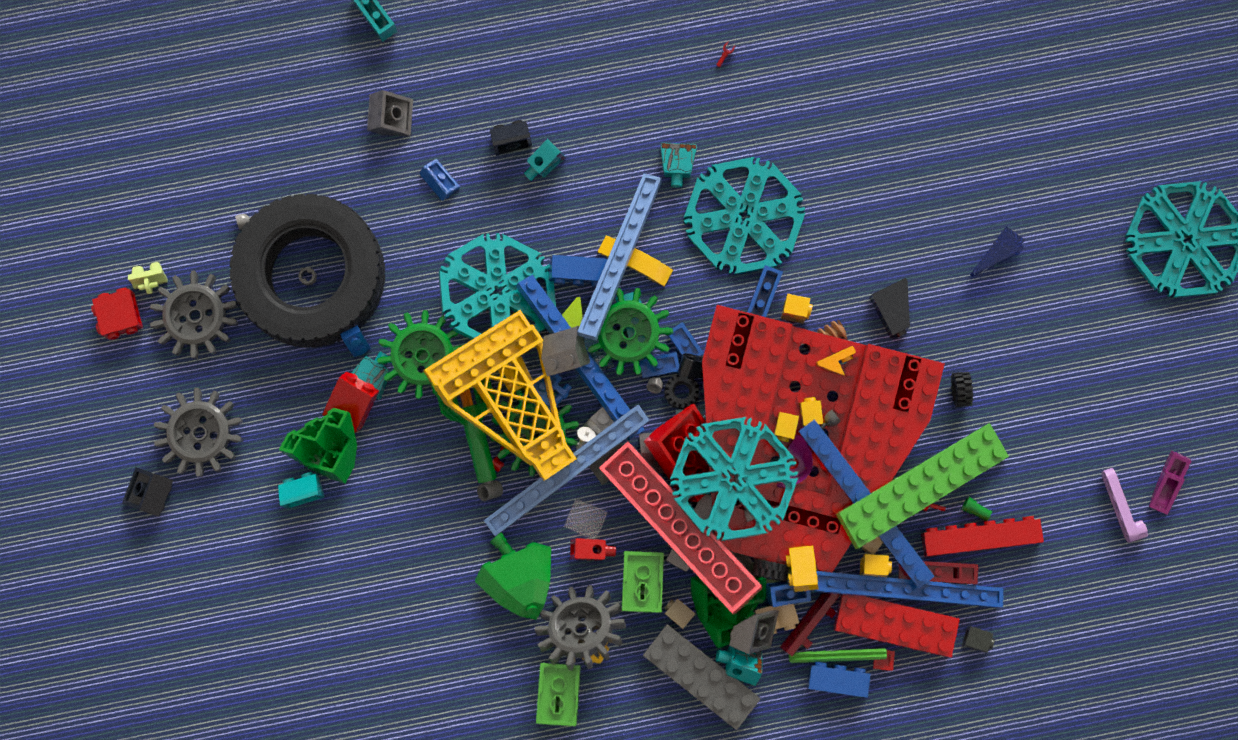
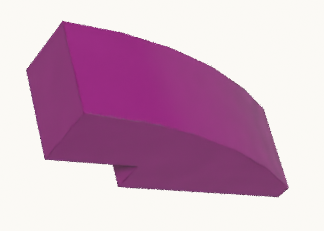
(1169, 482)

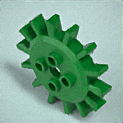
(648, 326)
(409, 341)
(540, 423)

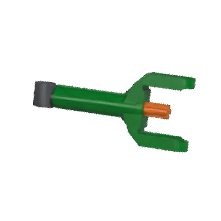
(476, 441)

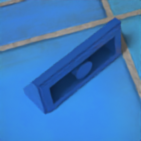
(439, 179)

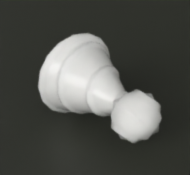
(584, 434)

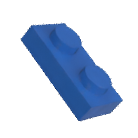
(355, 341)
(684, 341)
(666, 365)

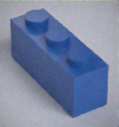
(575, 270)
(764, 291)
(838, 680)

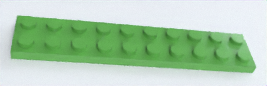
(922, 486)

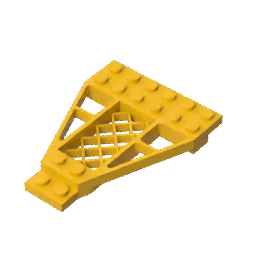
(485, 356)

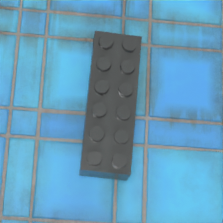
(701, 677)

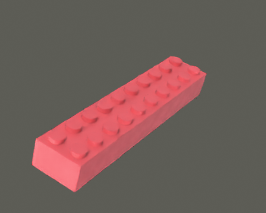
(703, 554)

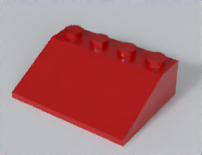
(667, 441)

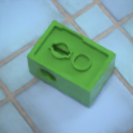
(642, 582)
(558, 694)

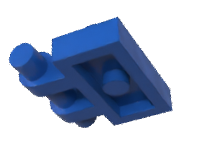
(562, 393)

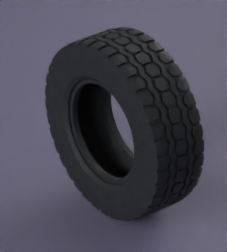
(276, 228)

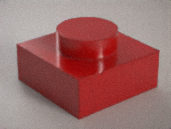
(885, 664)

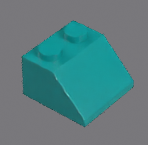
(300, 491)

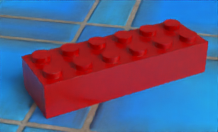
(896, 624)

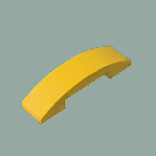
(641, 262)

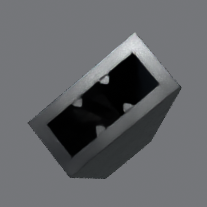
(893, 308)

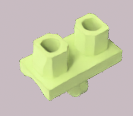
(147, 279)

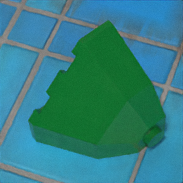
(325, 445)
(519, 580)
(715, 616)

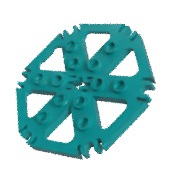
(726, 218)
(1190, 226)
(481, 282)
(751, 474)

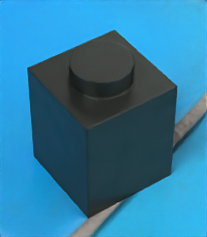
(978, 639)

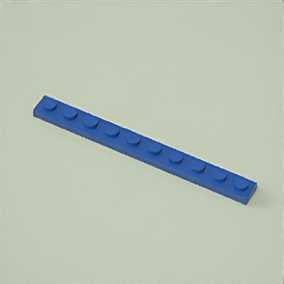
(591, 372)
(856, 490)
(906, 590)

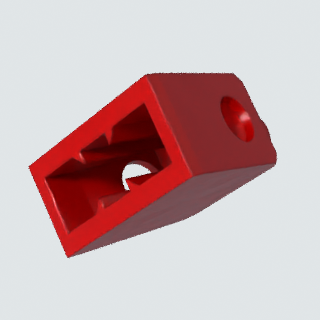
(583, 549)

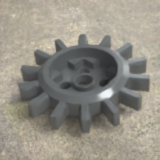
(179, 305)
(189, 417)
(568, 617)

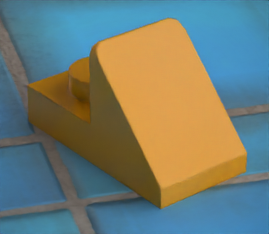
(832, 362)

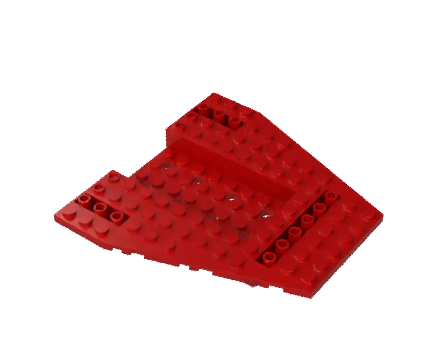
(881, 408)

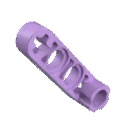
(1131, 530)

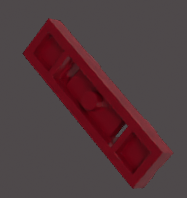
(948, 572)
(808, 623)

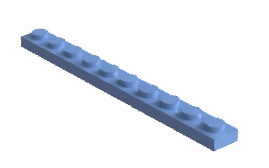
(619, 257)
(584, 456)

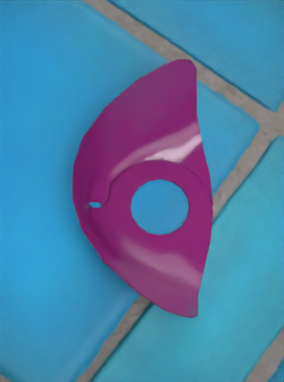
(801, 451)

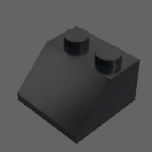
(510, 137)
(147, 491)

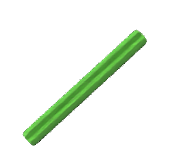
(838, 655)

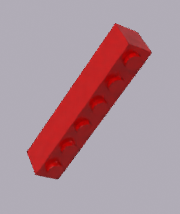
(982, 537)

